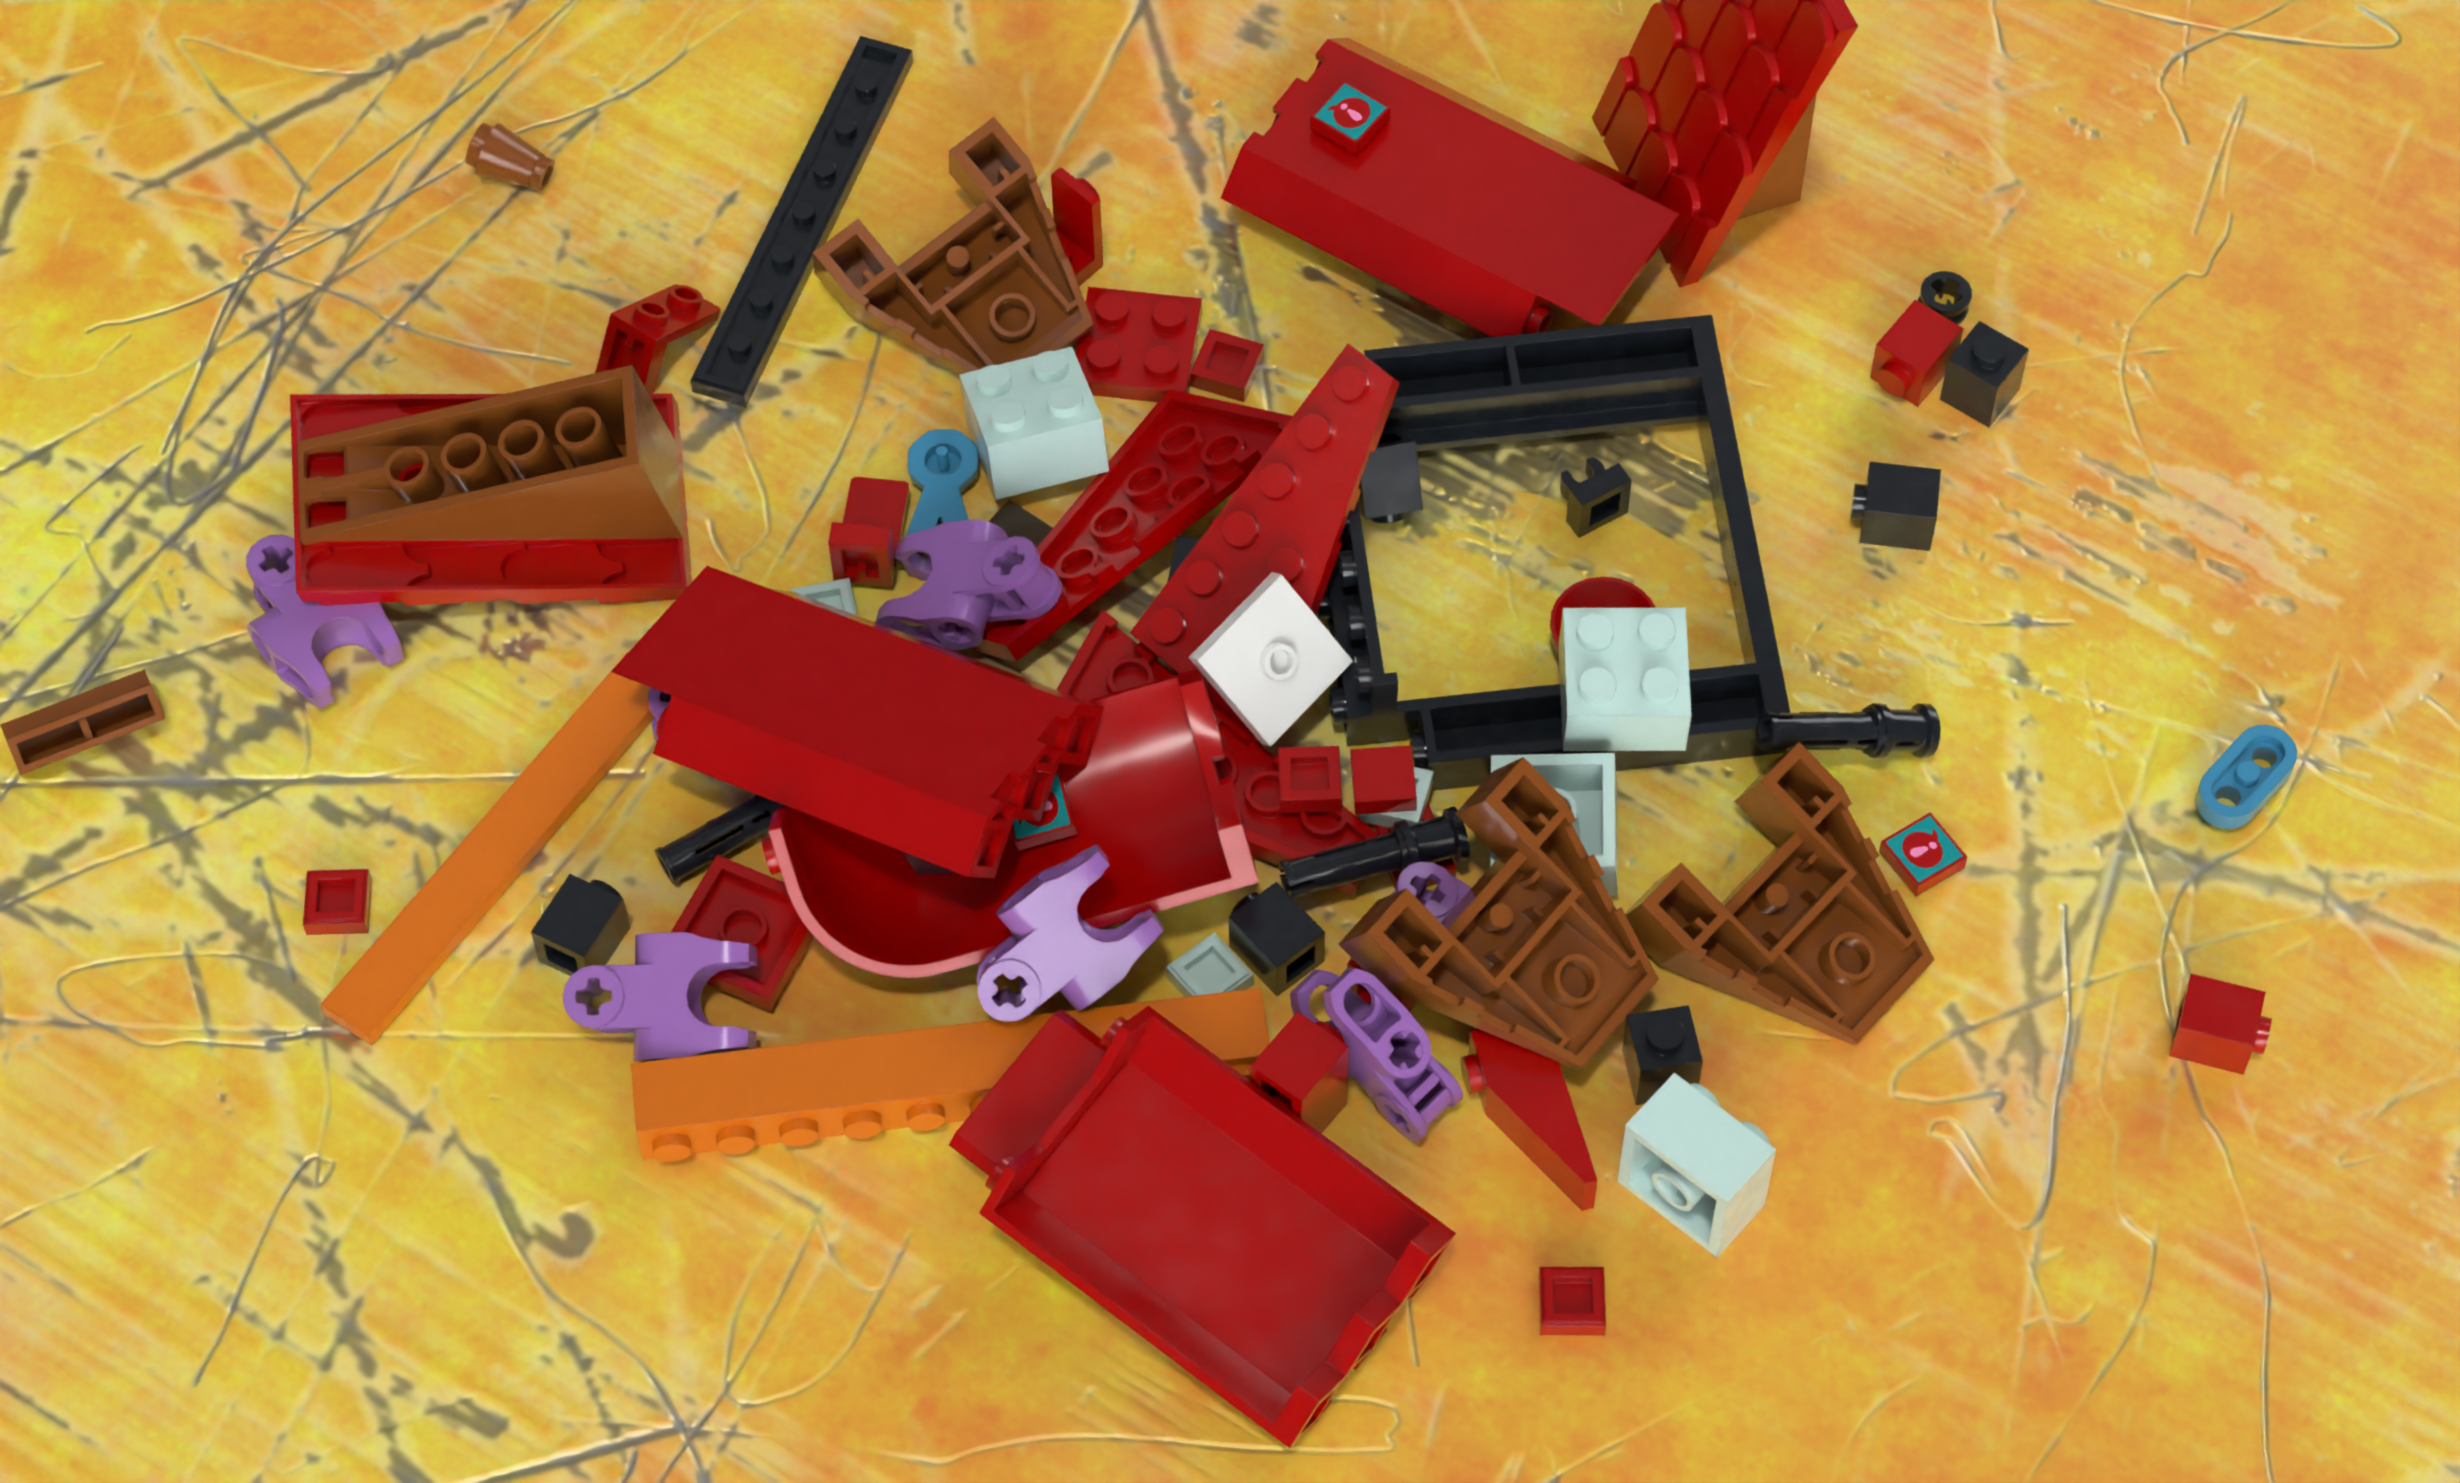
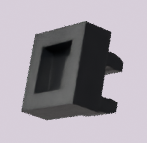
(1597, 499)

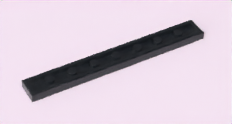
(801, 222)

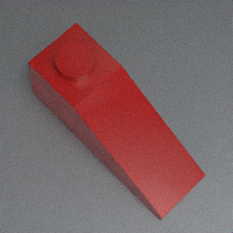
(1534, 1109)

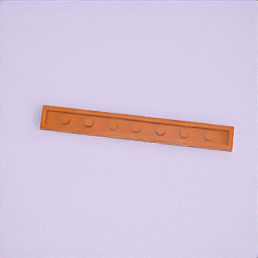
(489, 859)

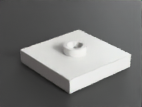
(1271, 659)

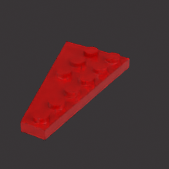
(1157, 485)
(1280, 517)
(1115, 662)

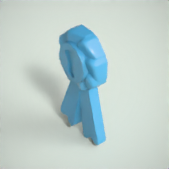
(943, 467)

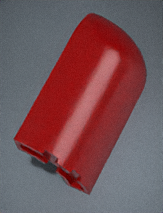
(1141, 797)

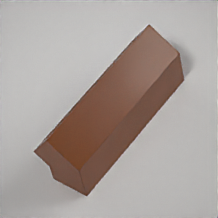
(82, 722)

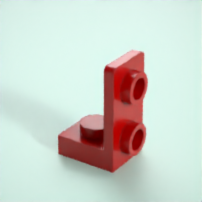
(1078, 223)
(643, 329)
(870, 531)

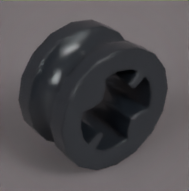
(1951, 284)

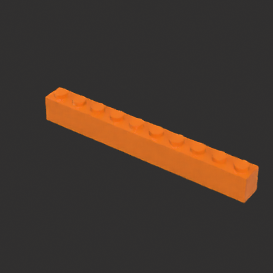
(884, 1078)

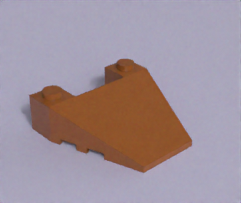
(980, 289)
(1808, 927)
(1530, 945)

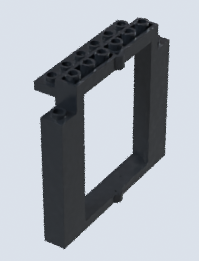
(1548, 389)

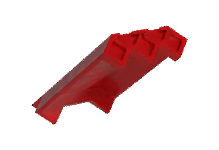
(1450, 200)
(856, 720)
(1199, 1212)

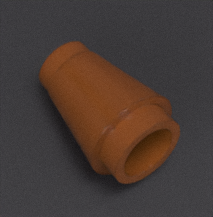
(508, 158)

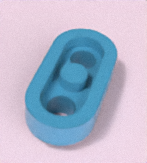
(2242, 780)

